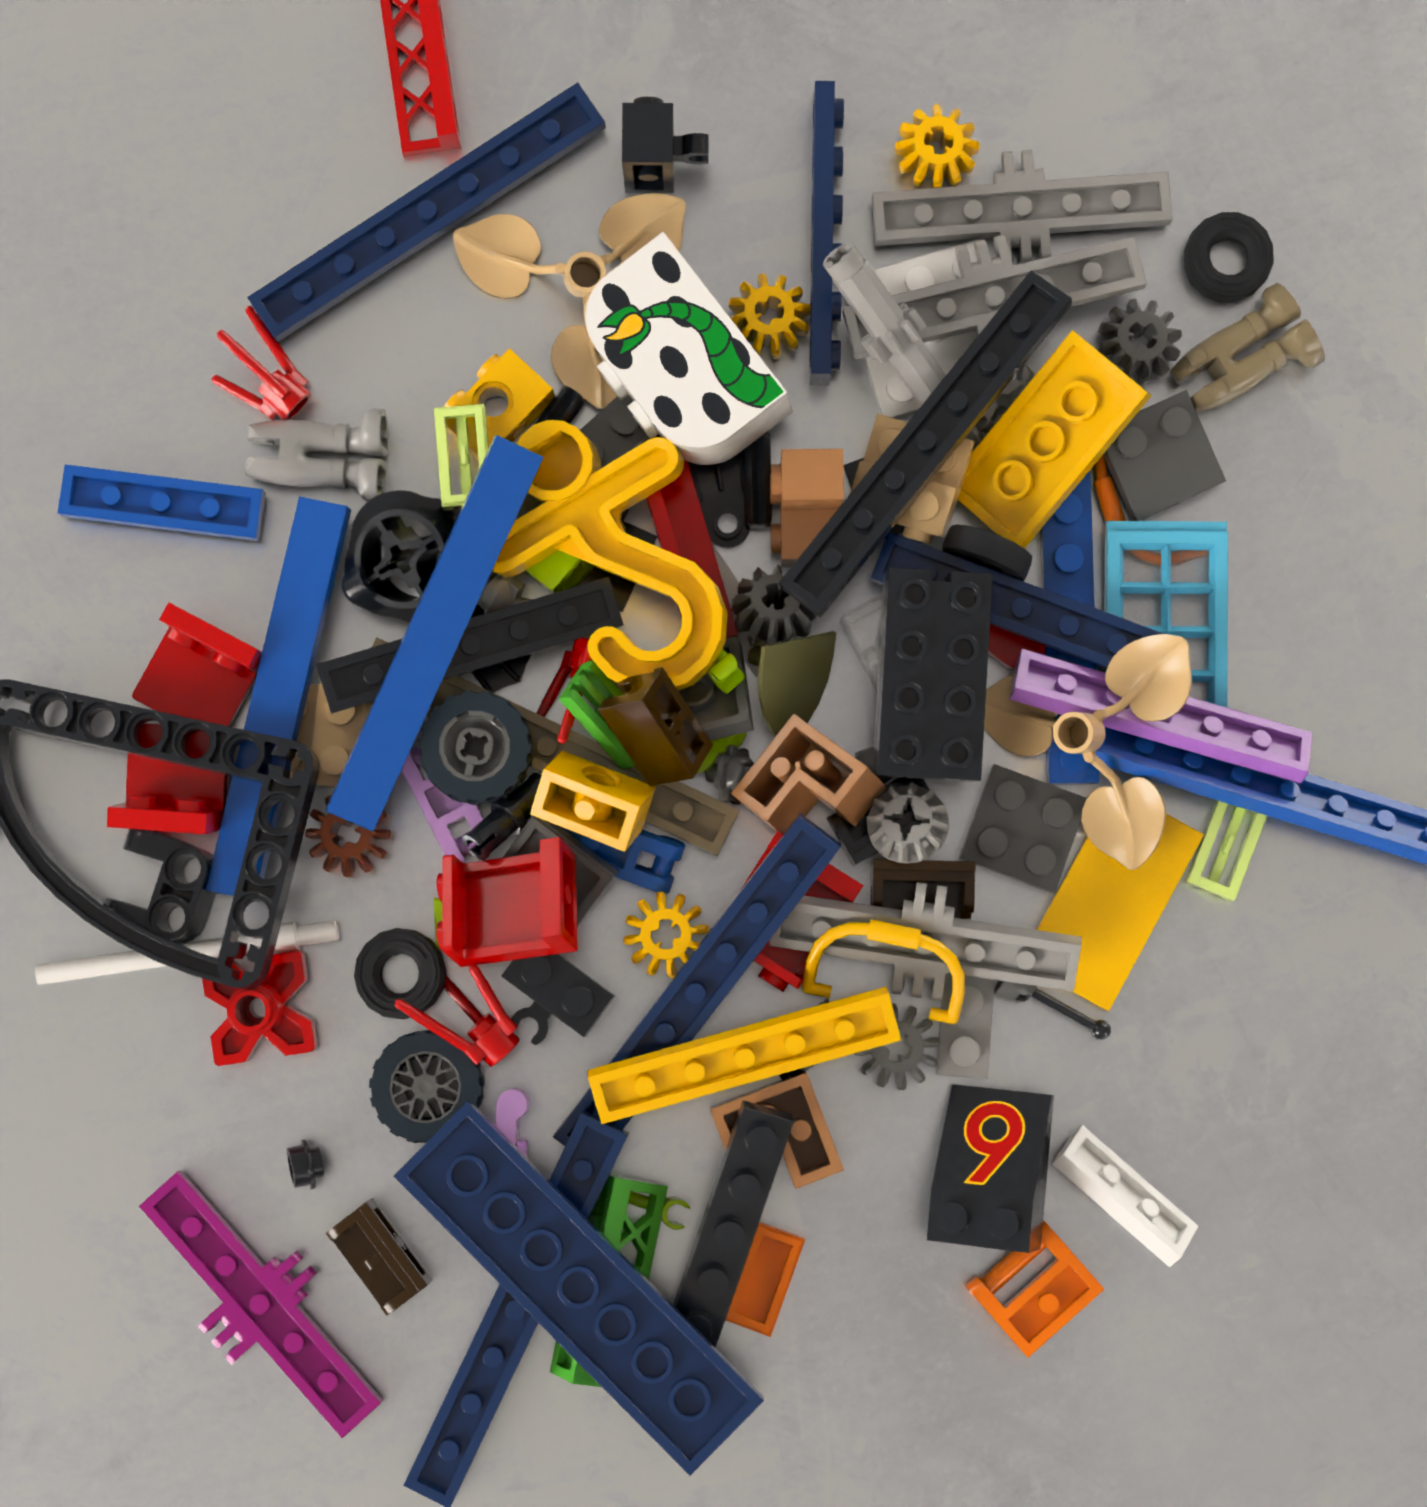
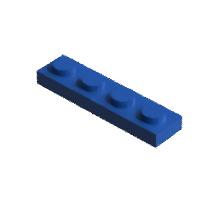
(161, 502)

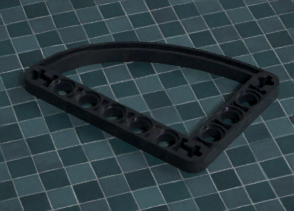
(171, 748)

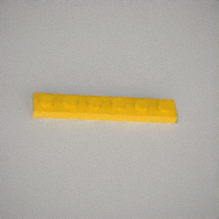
(743, 1055)

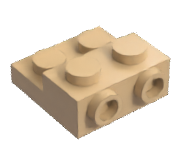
(936, 504)
(328, 735)

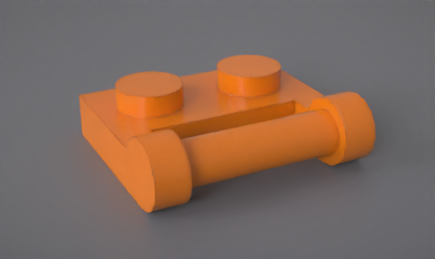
(1045, 1301)

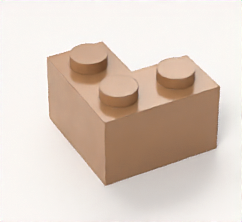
(809, 493)
(801, 770)
(809, 1148)

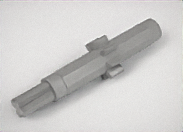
(890, 327)

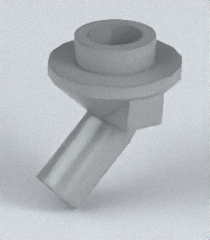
(503, 593)

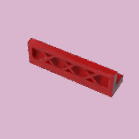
(435, 65)
(684, 531)

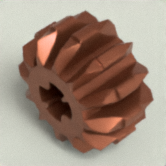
(350, 851)

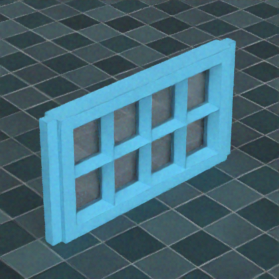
(1177, 584)

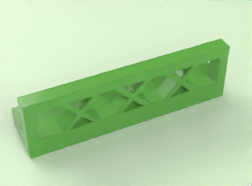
(610, 1218)

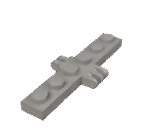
(1022, 208)
(987, 284)
(981, 947)

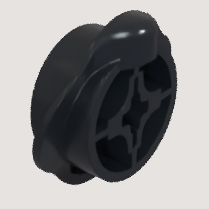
(379, 521)

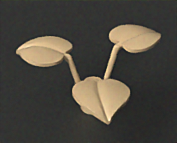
(501, 255)
(1155, 682)

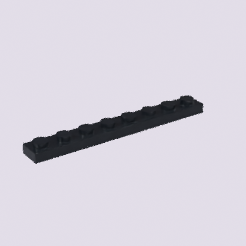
(925, 443)

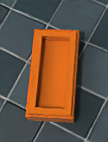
(765, 1279)

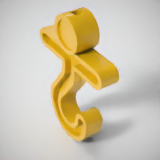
(584, 521)

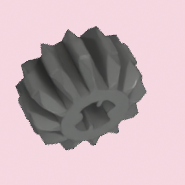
(1135, 324)
(756, 613)
(914, 1041)

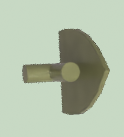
(792, 677)

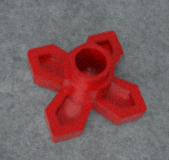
(282, 1024)

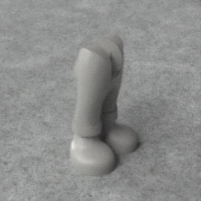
(300, 437)

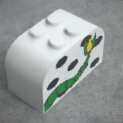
(681, 357)

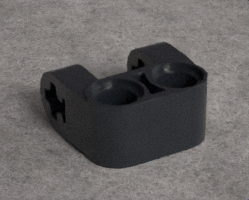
(170, 886)

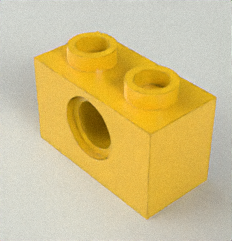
(512, 380)
(592, 800)

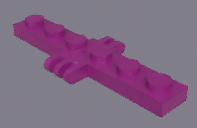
(260, 1304)

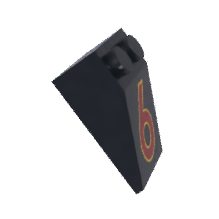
(992, 1169)

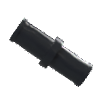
(506, 818)

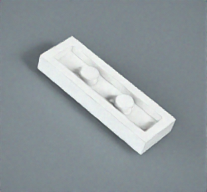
(1125, 1195)

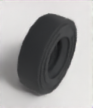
(1233, 227)
(988, 550)
(373, 958)

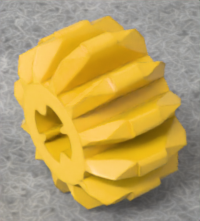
(953, 140)
(783, 327)
(652, 924)

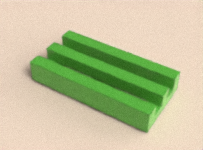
(596, 688)

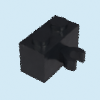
(652, 147)
(558, 990)

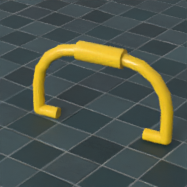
(894, 935)

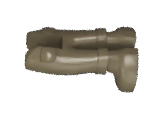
(1237, 377)

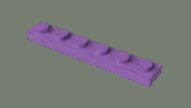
(1195, 728)

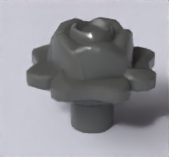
(729, 772)

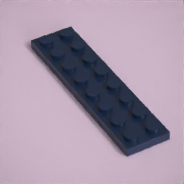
(579, 1287)

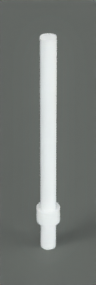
(289, 939)

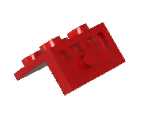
(197, 670)
(168, 794)

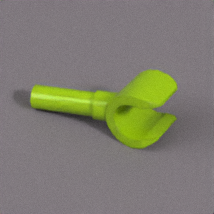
(726, 672)
(641, 1201)

